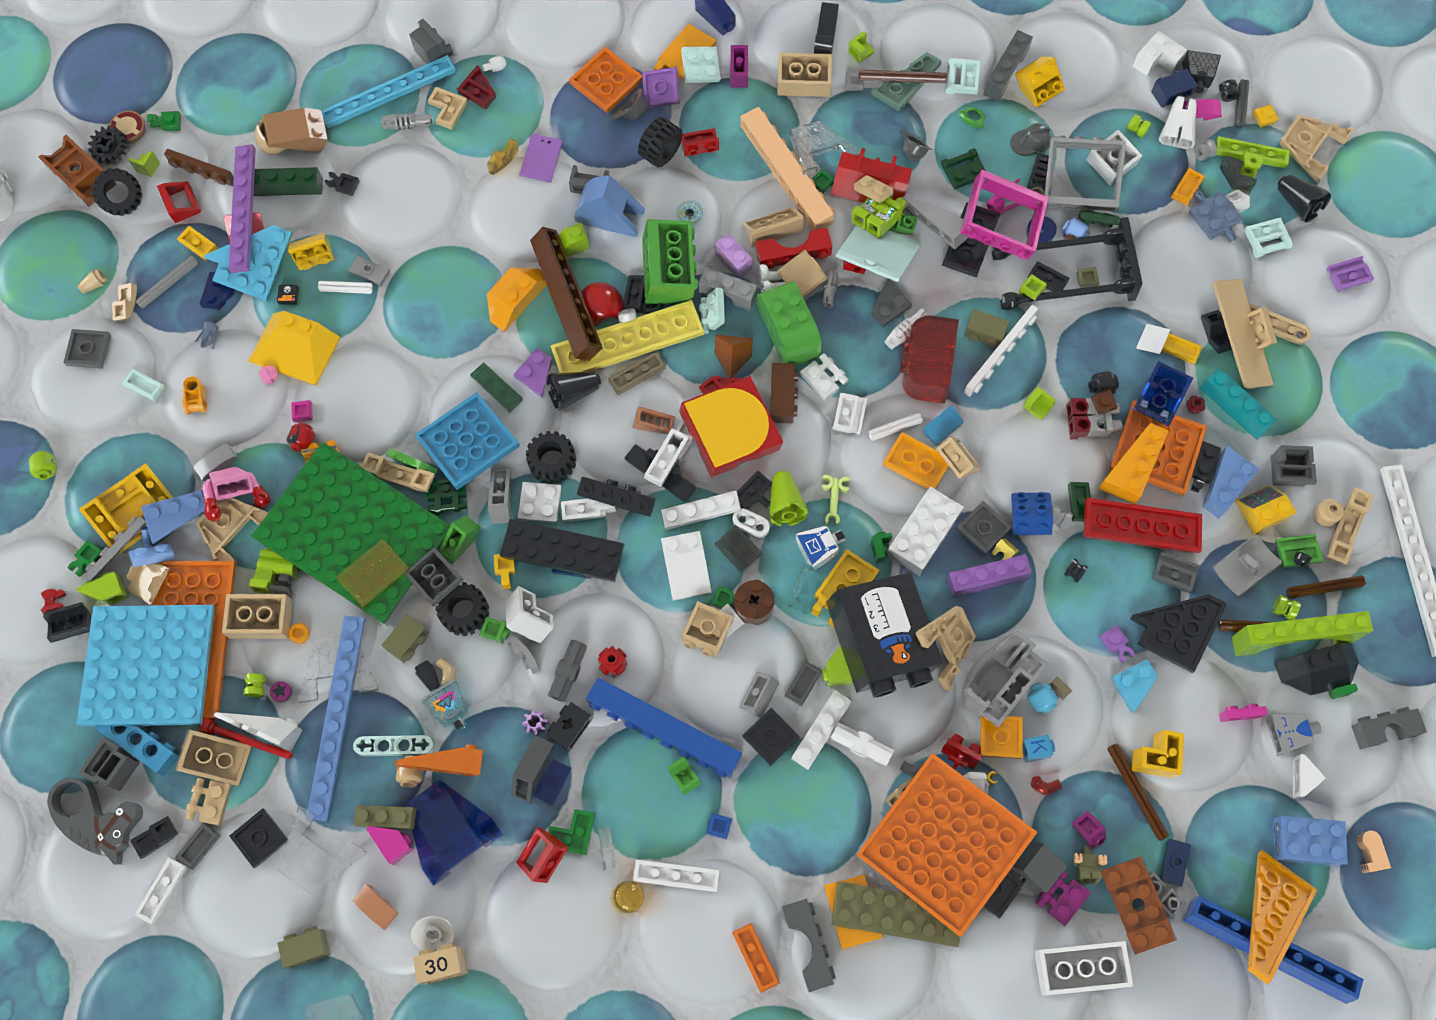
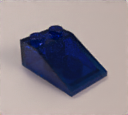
(1163, 393)

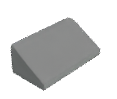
(759, 694)

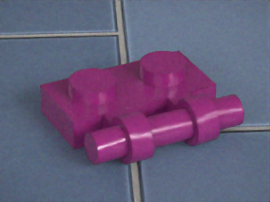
(1068, 901)

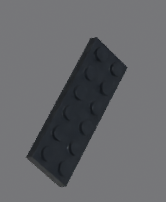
(562, 550)

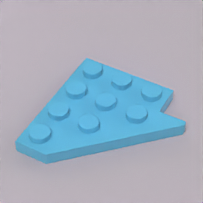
(265, 261)

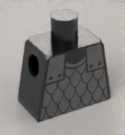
(1201, 67)

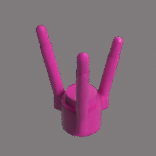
(997, 203)

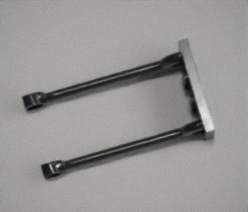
(1126, 255)

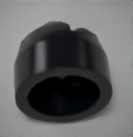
(1302, 559)

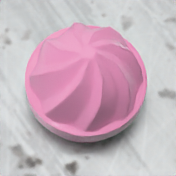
(268, 374)

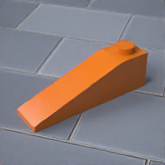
(456, 761)

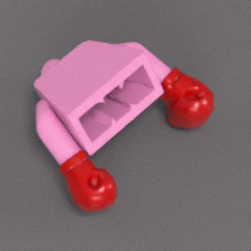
(228, 484)

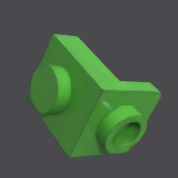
(494, 630)
(683, 775)

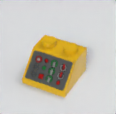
(1265, 508)

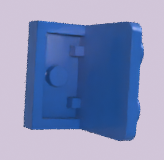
(1032, 513)

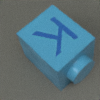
(1038, 748)

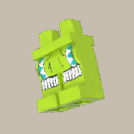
(878, 214)

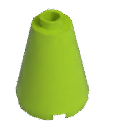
(786, 501)

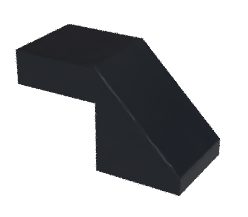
(1216, 331)

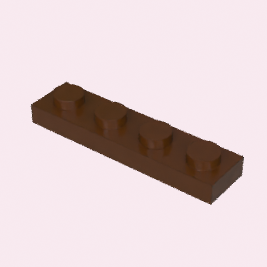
(200, 167)

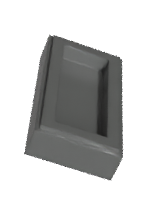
(803, 683)
(198, 846)

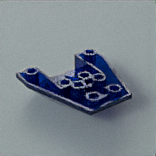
(448, 830)

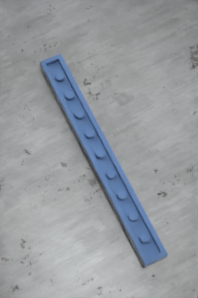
(336, 717)

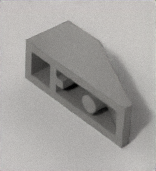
(500, 495)

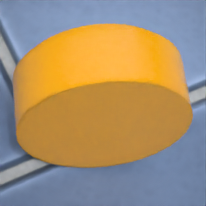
(299, 633)

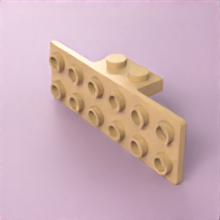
(1247, 332)

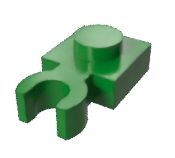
(85, 556)

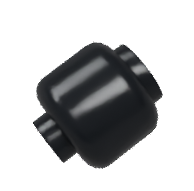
(1103, 382)

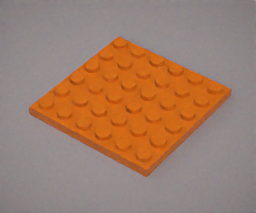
(946, 844)

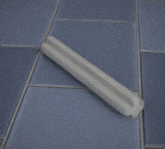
(166, 282)

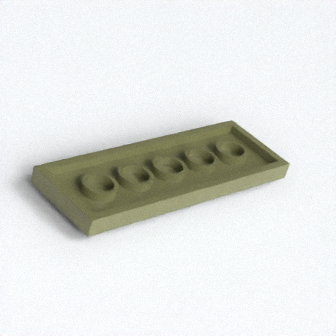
(888, 914)

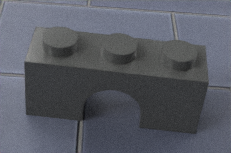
(1405, 723)

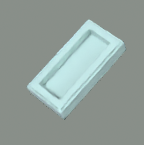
(143, 385)

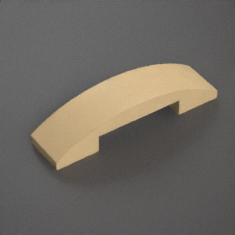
(397, 474)
(1347, 528)

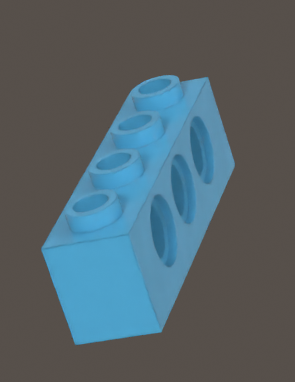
(160, 762)

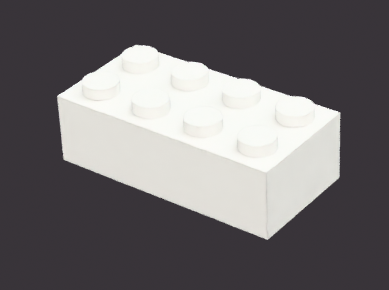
(924, 531)
(1083, 968)

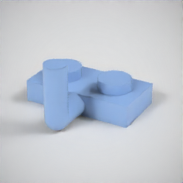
(150, 554)

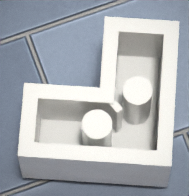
(1162, 52)
(525, 617)

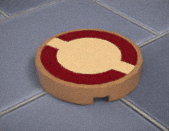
(130, 124)

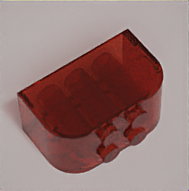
(929, 358)

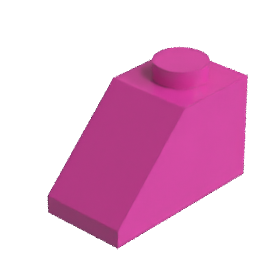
(391, 843)

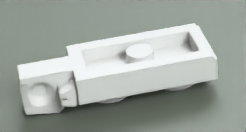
(584, 509)

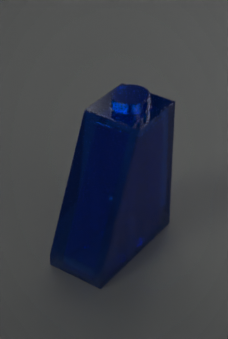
(717, 14)

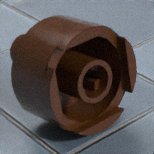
(755, 591)

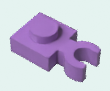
(1115, 641)

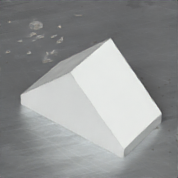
(1305, 776)

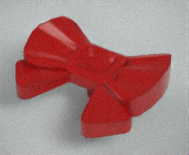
(49, 599)

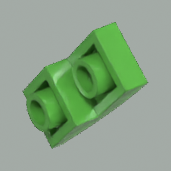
(905, 225)

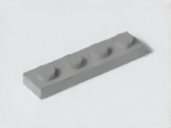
(110, 553)

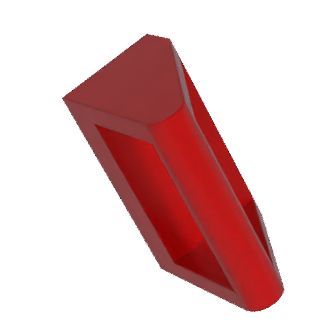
(178, 214)
(547, 861)

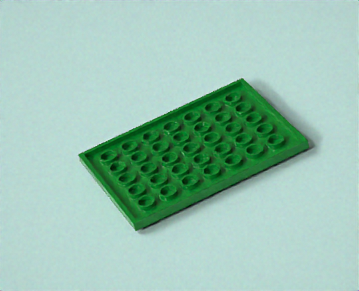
(337, 515)

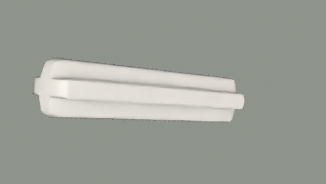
(345, 287)
(895, 426)

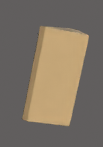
(774, 226)

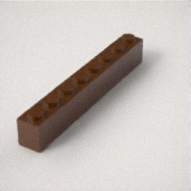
(566, 294)

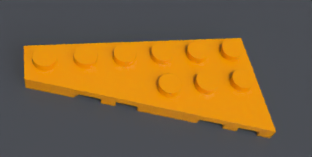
(1278, 910)

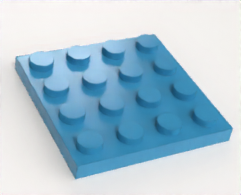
(467, 440)

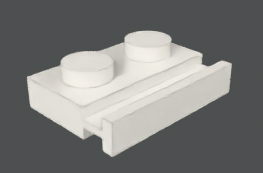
(850, 413)

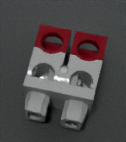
(1086, 421)

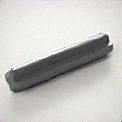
(1242, 102)

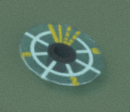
(689, 211)

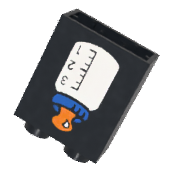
(879, 636)

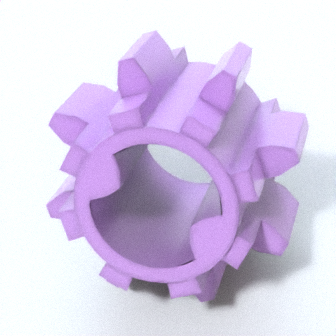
(530, 719)

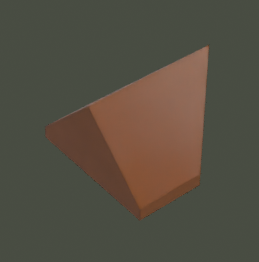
(733, 352)

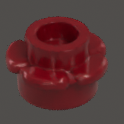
(1192, 408)

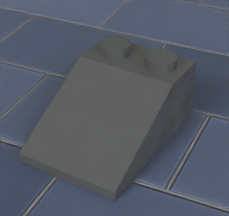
(433, 576)

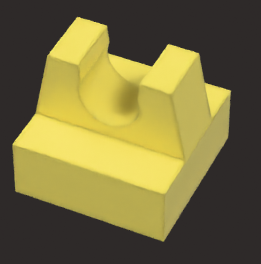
(1006, 547)

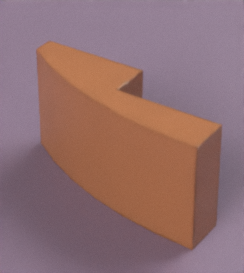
(375, 907)

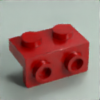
(700, 142)

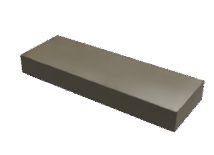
(637, 373)

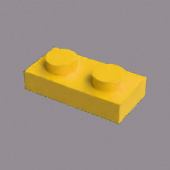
(196, 242)

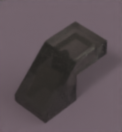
(1231, 170)

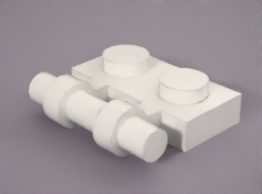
(819, 379)

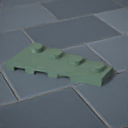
(900, 93)

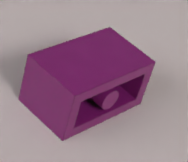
(739, 66)

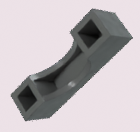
(1007, 64)
(800, 917)

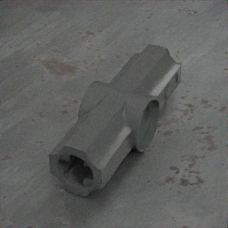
(567, 670)

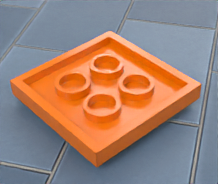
(606, 79)

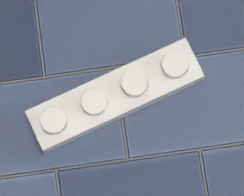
(701, 510)
(821, 730)
(676, 876)

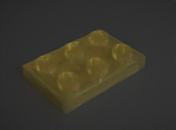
(372, 573)

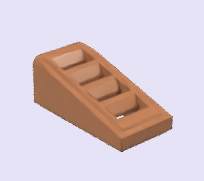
(641, 411)

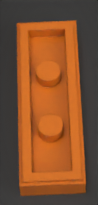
(755, 957)

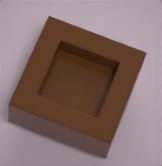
(1104, 402)

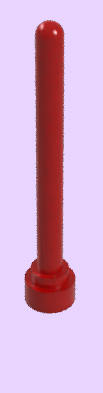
(209, 727)

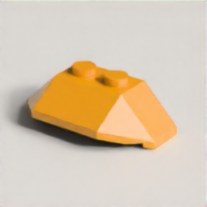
(513, 295)

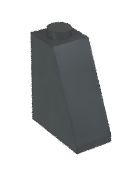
(531, 769)

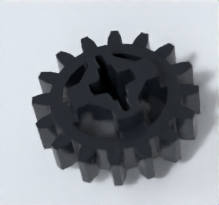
(108, 145)

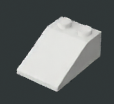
(686, 565)

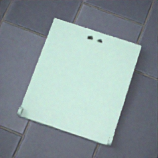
(883, 256)

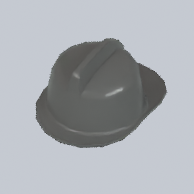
(631, 108)
(1031, 140)
(914, 146)

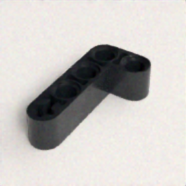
(826, 28)

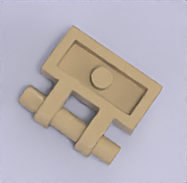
(214, 804)

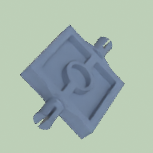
(1215, 215)

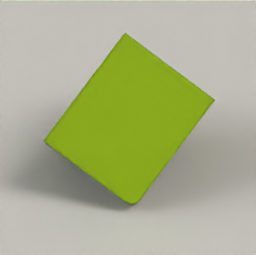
(859, 48)
(145, 164)
(1033, 287)
(1039, 403)

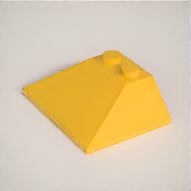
(295, 347)
(122, 502)

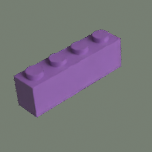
(988, 575)

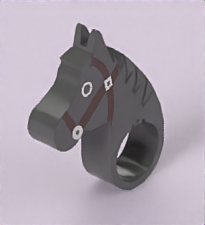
(91, 829)

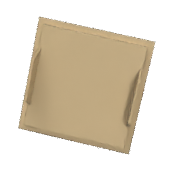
(804, 272)
(146, 581)

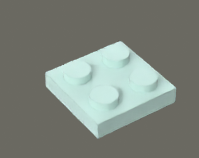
(700, 64)

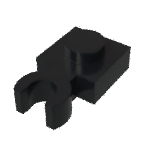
(344, 184)

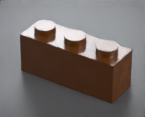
(783, 392)

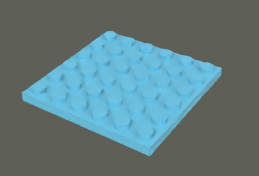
(146, 665)

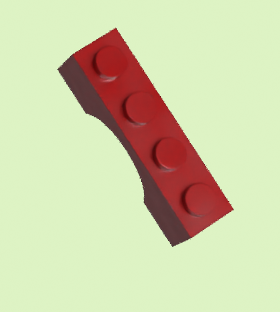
(773, 254)

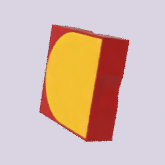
(730, 426)

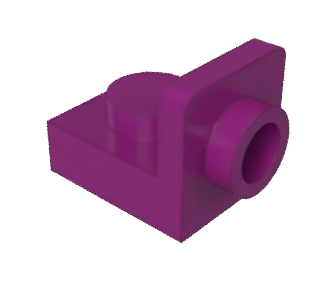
(1090, 829)

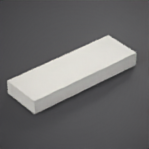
(161, 891)

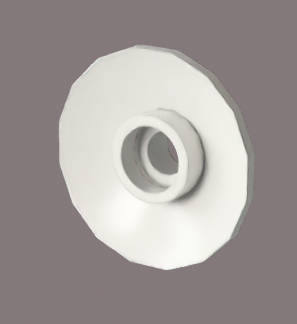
(426, 938)

